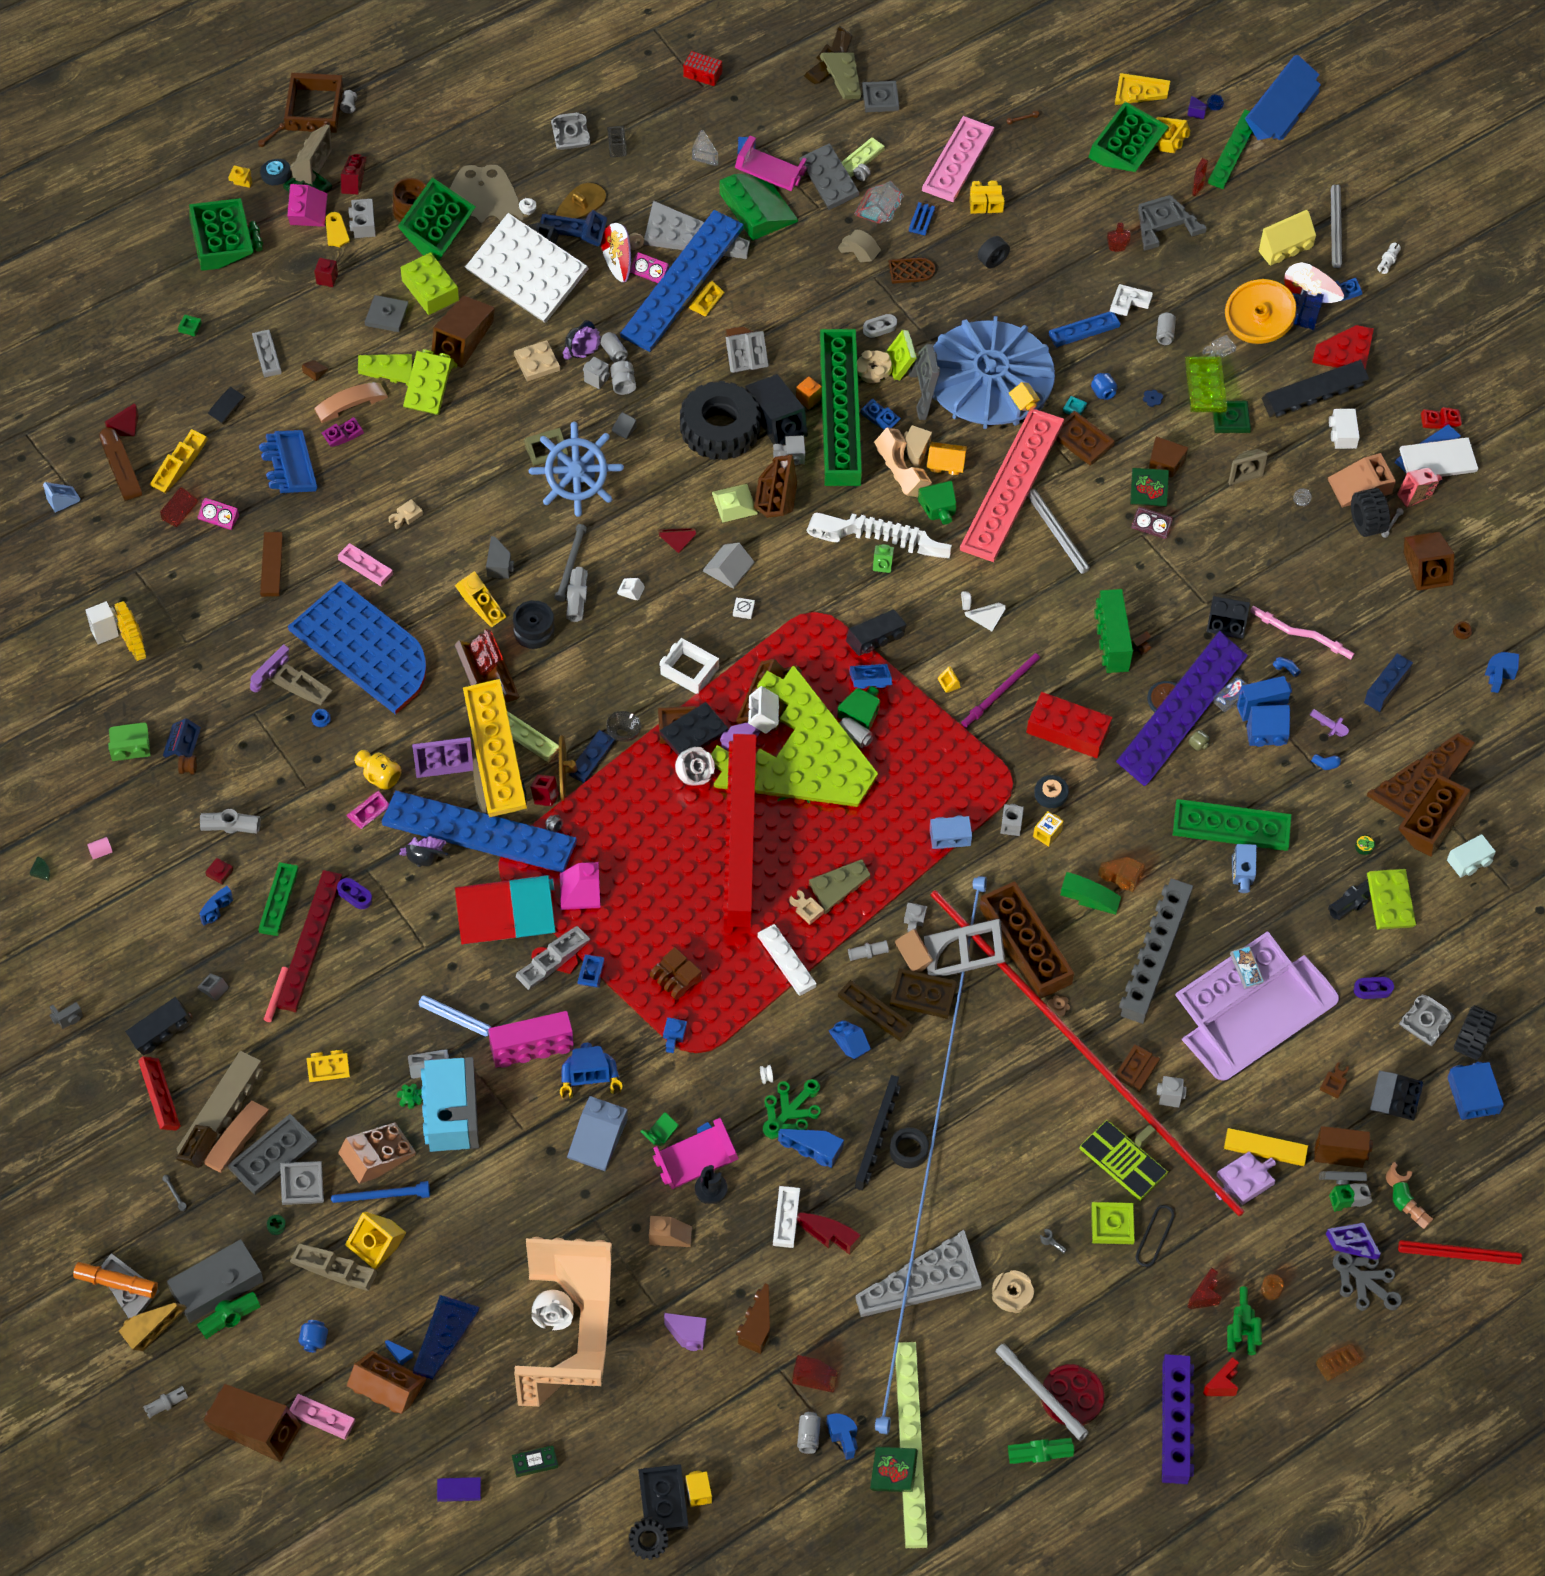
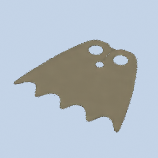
(493, 198)

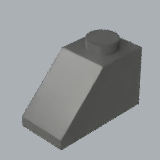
(498, 560)

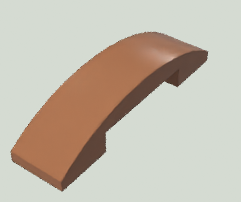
(348, 398)

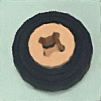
(1053, 798)

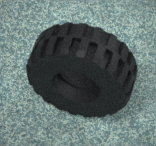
(720, 441)

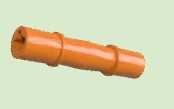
(115, 1280)

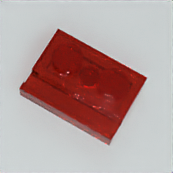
(485, 652)

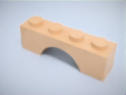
(891, 447)

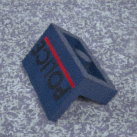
(182, 738)

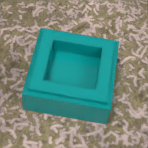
(1074, 404)

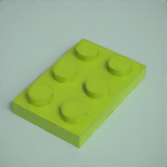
(1391, 899)

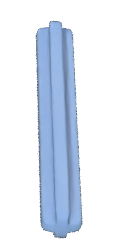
(454, 1015)

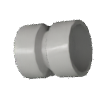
(623, 377)

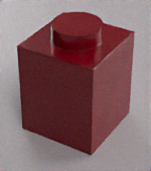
(326, 272)
(544, 790)

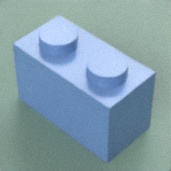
(950, 832)

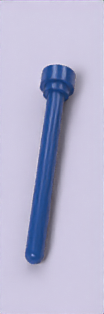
(421, 1189)

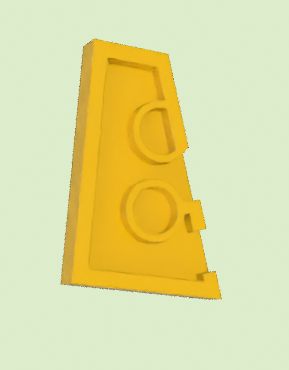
(1140, 89)

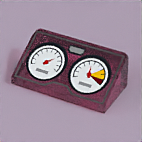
(1152, 522)

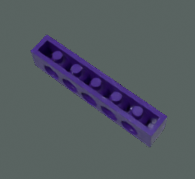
(1171, 1470)

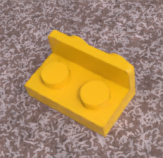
(328, 1067)

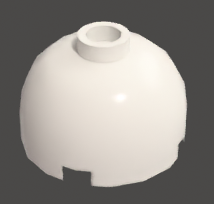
(695, 766)
(552, 1309)

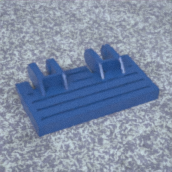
(290, 462)

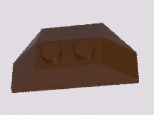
(777, 488)

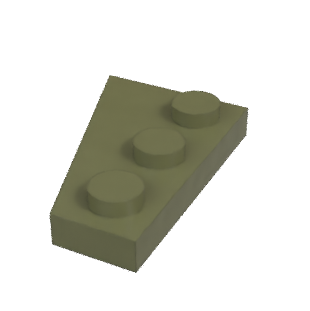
(844, 71)
(837, 884)

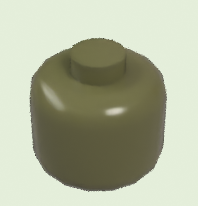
(1199, 740)

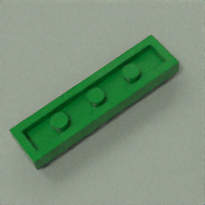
(278, 899)

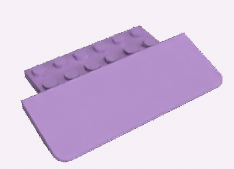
(1247, 1023)

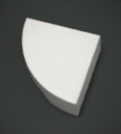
(966, 600)

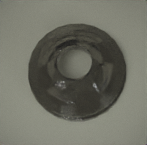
(625, 721)

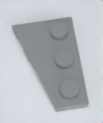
(131, 1304)

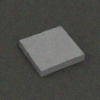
(301, 1183)

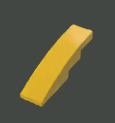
(180, 460)

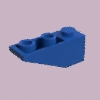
(816, 1144)

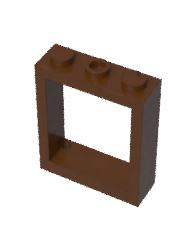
(317, 82)

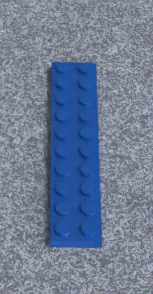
(681, 281)
(479, 831)

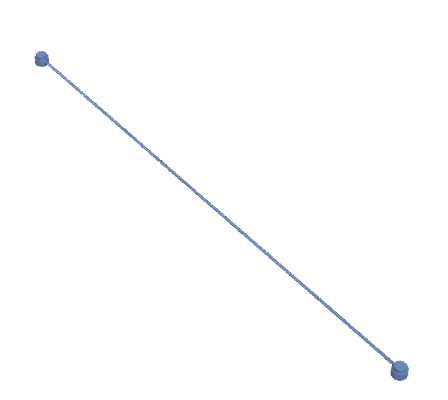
(883, 1424)

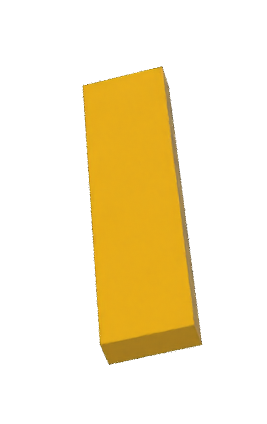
(1266, 1147)

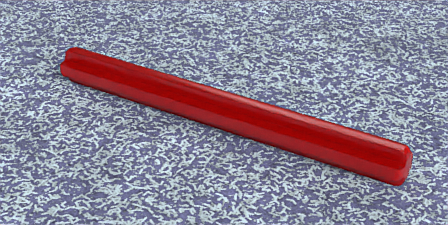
(1460, 1252)

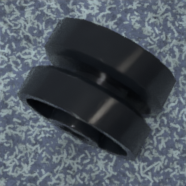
(533, 624)

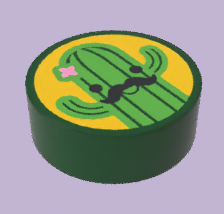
(1364, 845)

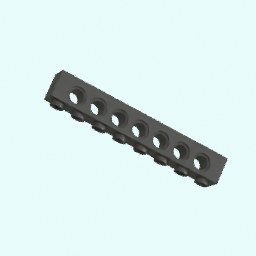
(1137, 1009)

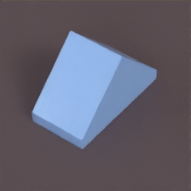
(60, 495)

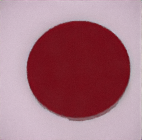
(1076, 1391)

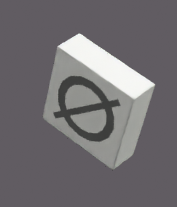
(743, 608)

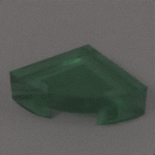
(40, 869)

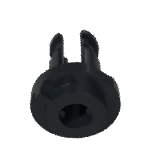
(710, 1186)

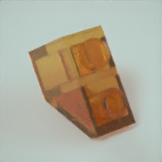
(1123, 872)

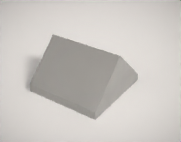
(730, 564)

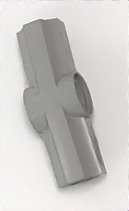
(576, 594)
(240, 822)

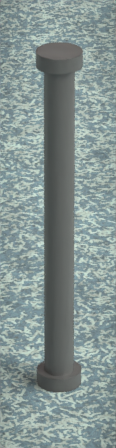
(560, 595)

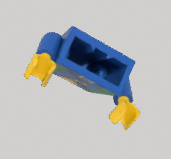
(588, 1066)

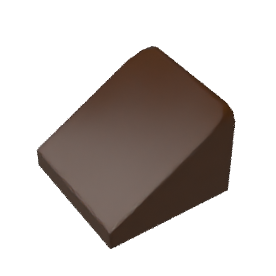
(314, 369)

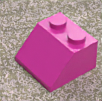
(306, 206)

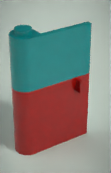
(505, 909)

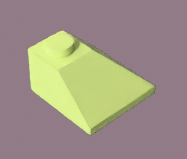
(734, 503)

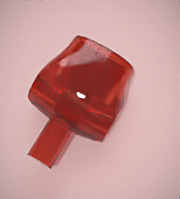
(1118, 238)

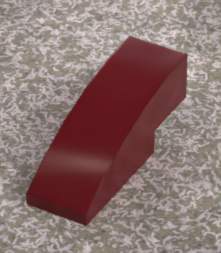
(829, 1231)

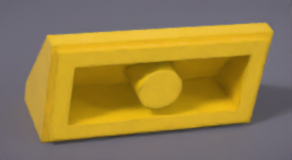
(707, 299)

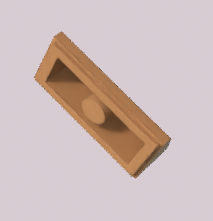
(914, 951)

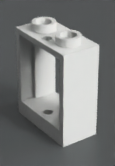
(710, 663)

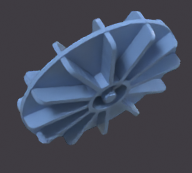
(985, 363)

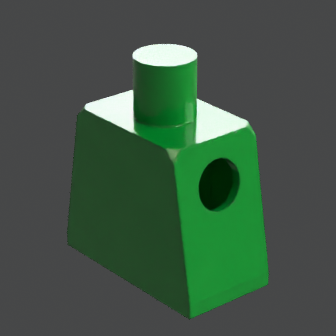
(938, 501)
(861, 707)

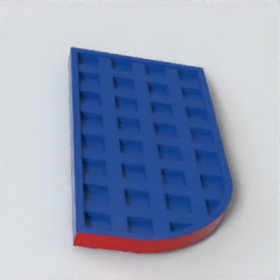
(364, 646)

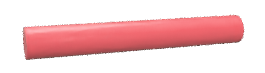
(275, 996)

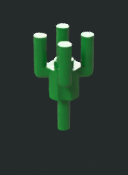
(1244, 1324)

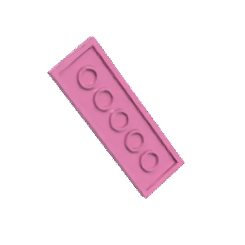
(958, 159)

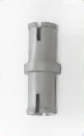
(868, 950)
(165, 1402)

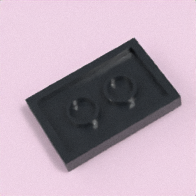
(694, 729)
(664, 1496)

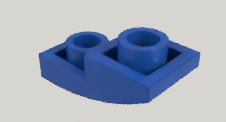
(1350, 289)
(879, 416)
(210, 911)

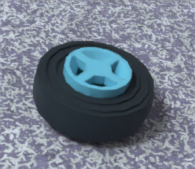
(275, 172)

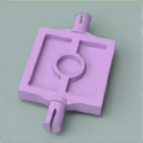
(1246, 1177)

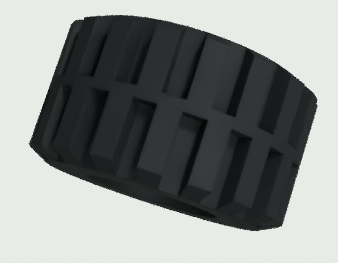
(1370, 512)
(1475, 1032)

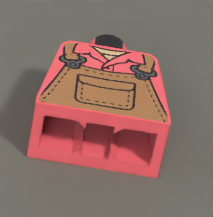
(1418, 486)

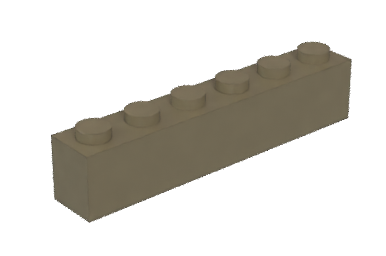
(228, 1096)

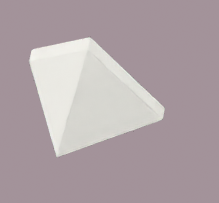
(987, 616)

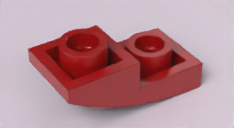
(1440, 419)

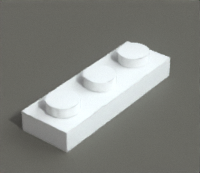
(786, 1216)

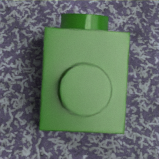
(883, 558)

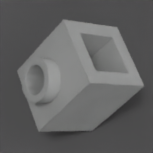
(596, 372)
(1171, 1091)

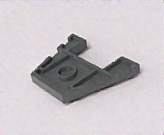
(1164, 214)
(928, 372)

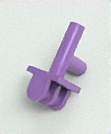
(1336, 727)

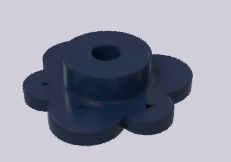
(1152, 398)

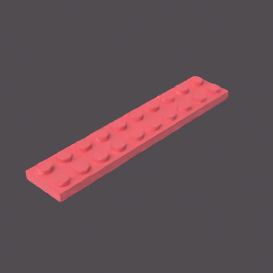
(1012, 485)

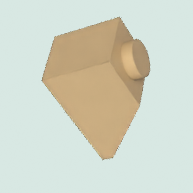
(917, 444)

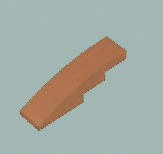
(235, 1136)

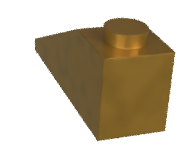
(146, 1327)

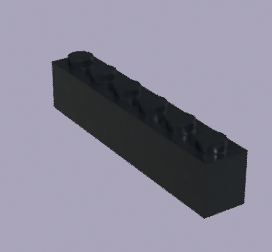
(1315, 388)

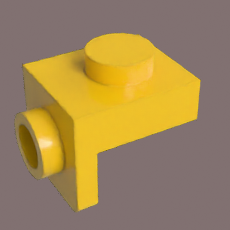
(241, 176)

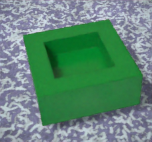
(189, 325)

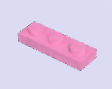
(365, 564)
(322, 1416)

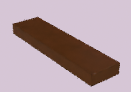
(271, 564)

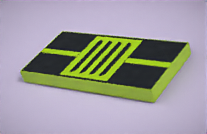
(1123, 1160)

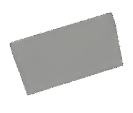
(416, 1061)

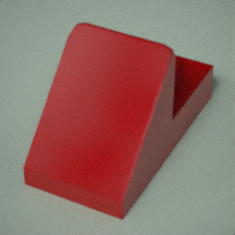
(1221, 1383)

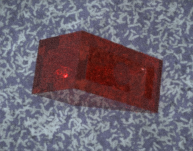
(814, 1374)

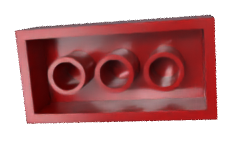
(1069, 725)

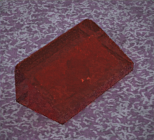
(178, 507)

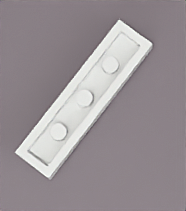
(787, 960)

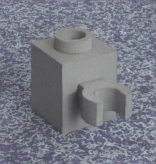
(793, 446)

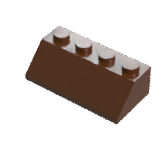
(1434, 814)

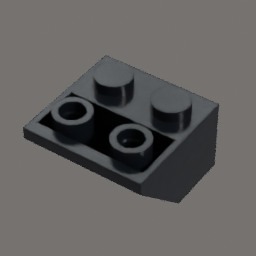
(1228, 615)
(1396, 1095)

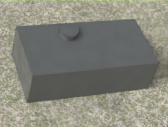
(215, 1280)

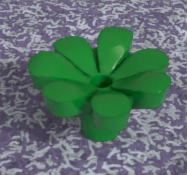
(410, 1096)

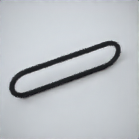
(1162, 1240)

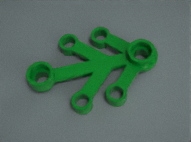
(790, 1111)

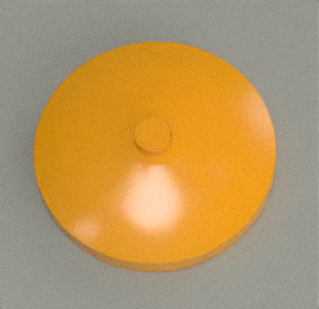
(1260, 311)

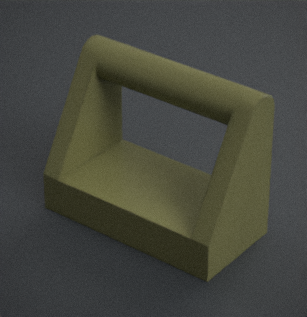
(535, 439)

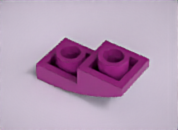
(341, 434)

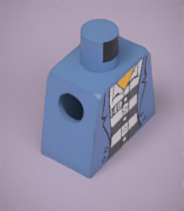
(1244, 866)

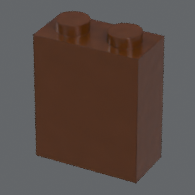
(1342, 1146)

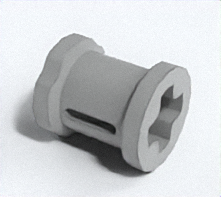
(349, 98)

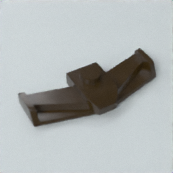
(840, 45)

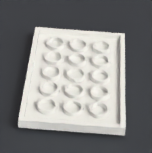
(526, 268)

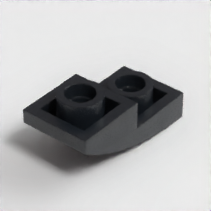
(226, 405)

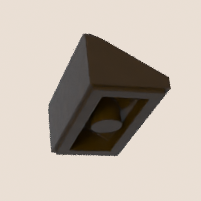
(197, 1146)

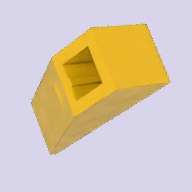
(480, 599)

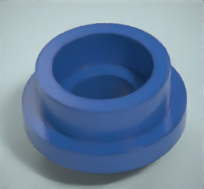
(321, 713)

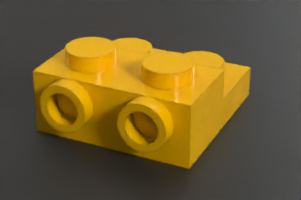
(1174, 136)

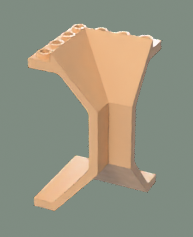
(585, 1275)

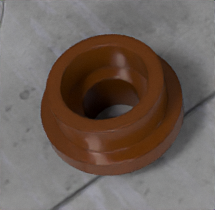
(1462, 626)

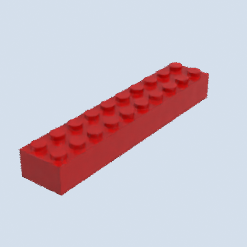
(740, 830)

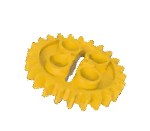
(130, 631)

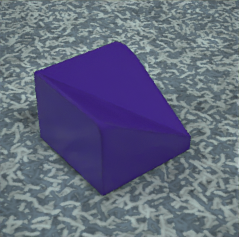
(1196, 108)

